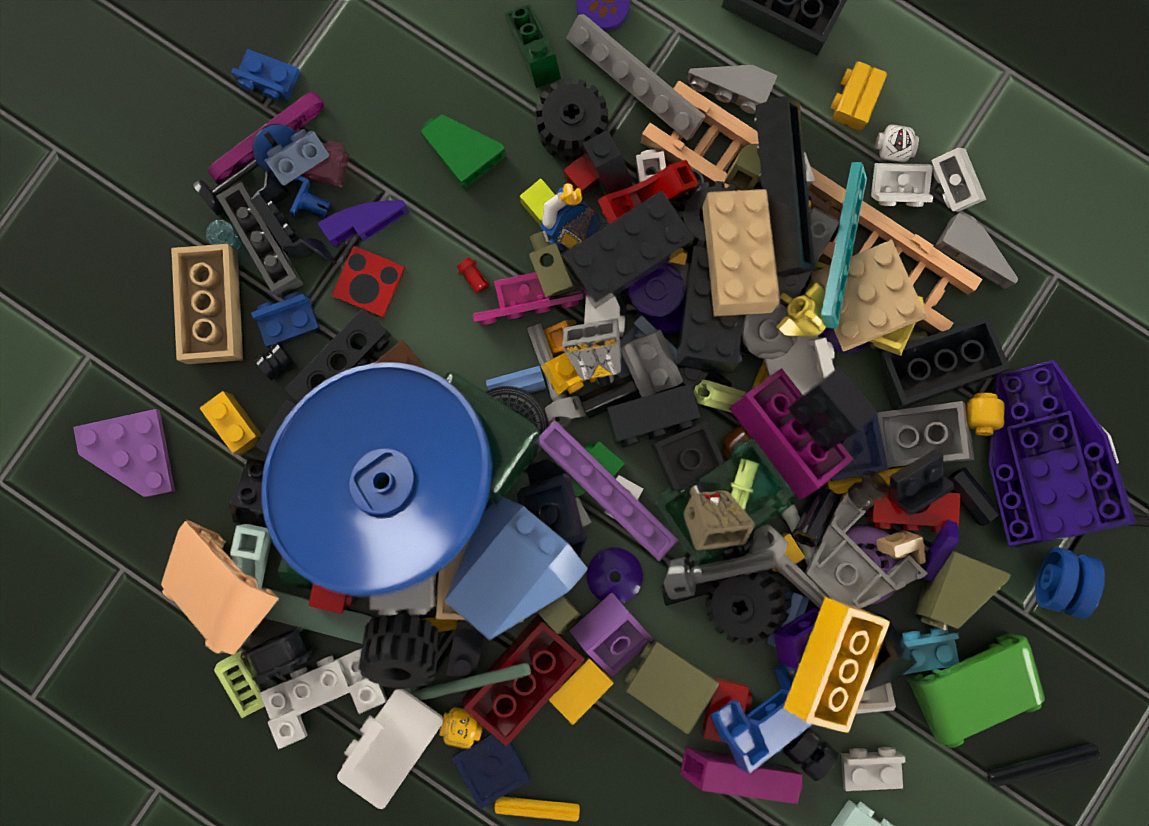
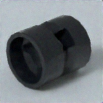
(815, 756)

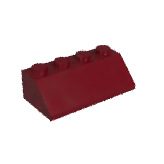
(512, 703)

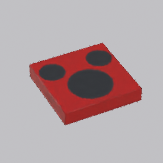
(368, 281)

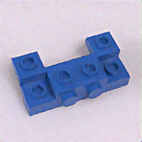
(762, 731)

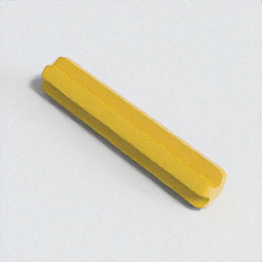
(537, 808)

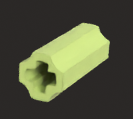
(717, 395)

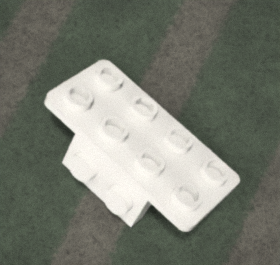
(805, 362)
(389, 747)

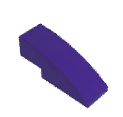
(362, 219)

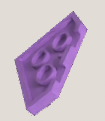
(129, 450)

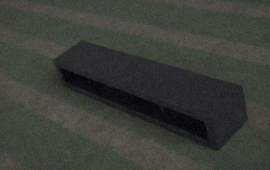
(785, 181)

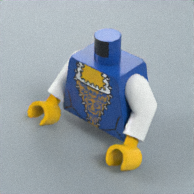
(569, 219)

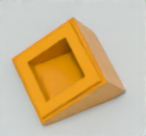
(555, 335)

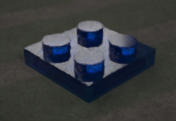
(490, 770)

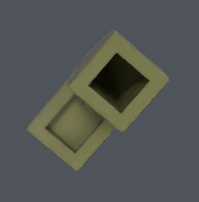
(745, 169)

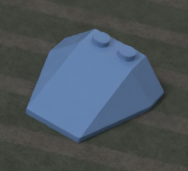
(511, 569)

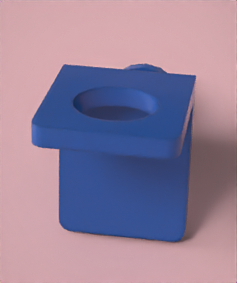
(308, 201)

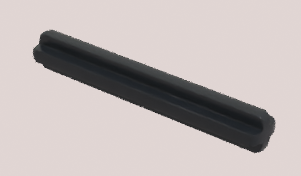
(1043, 765)

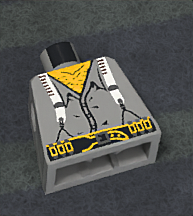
(594, 350)

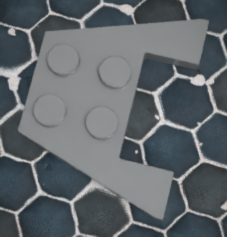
(847, 571)

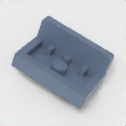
(297, 157)

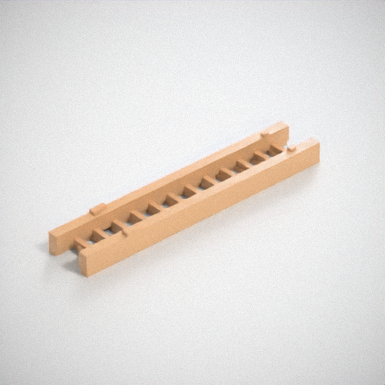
(823, 187)

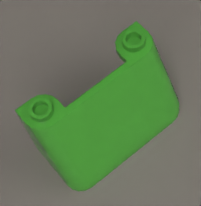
(979, 690)

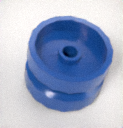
(1069, 583)

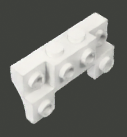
(313, 688)

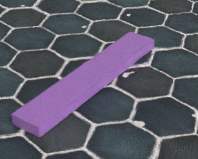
(607, 491)

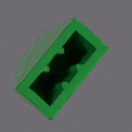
(462, 149)

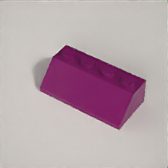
(784, 439)

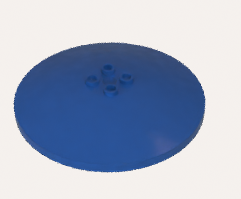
(327, 468)

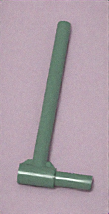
(470, 682)

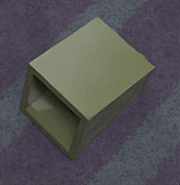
(958, 591)
(671, 685)

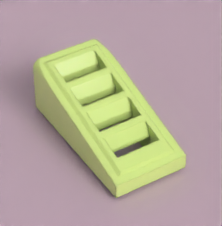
(231, 688)

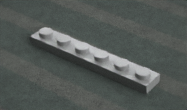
(635, 77)

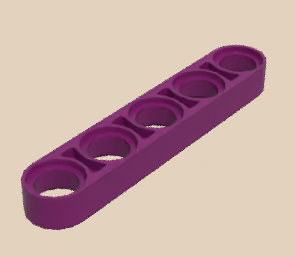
(242, 154)

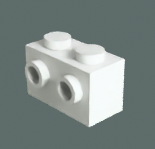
(957, 179)

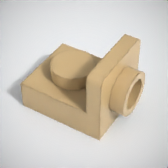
(903, 544)

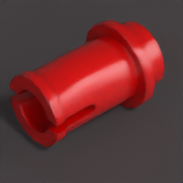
(472, 275)

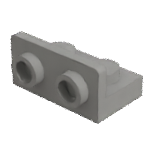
(651, 363)

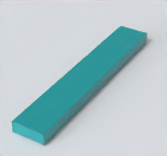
(844, 246)

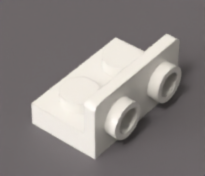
(872, 769)

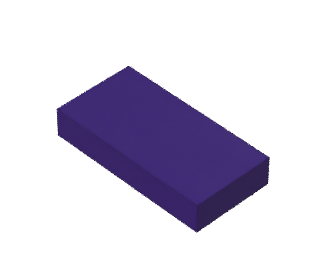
(940, 549)

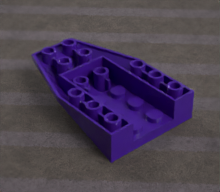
(1053, 461)

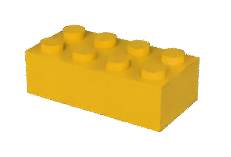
(836, 665)

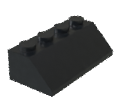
(943, 363)

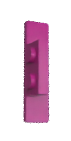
(521, 295)

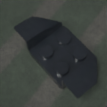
(265, 204)
(553, 502)

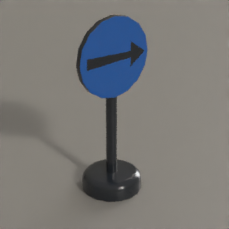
(263, 142)

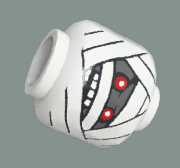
(897, 144)

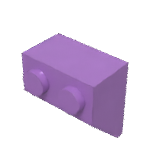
(611, 635)

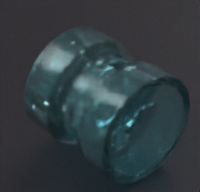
(228, 234)

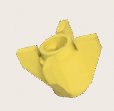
(804, 314)

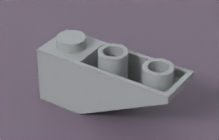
(736, 84)

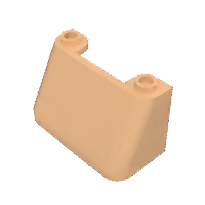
(213, 589)

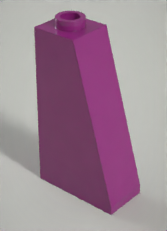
(720, 774)

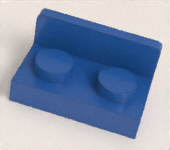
(267, 75)
(286, 319)

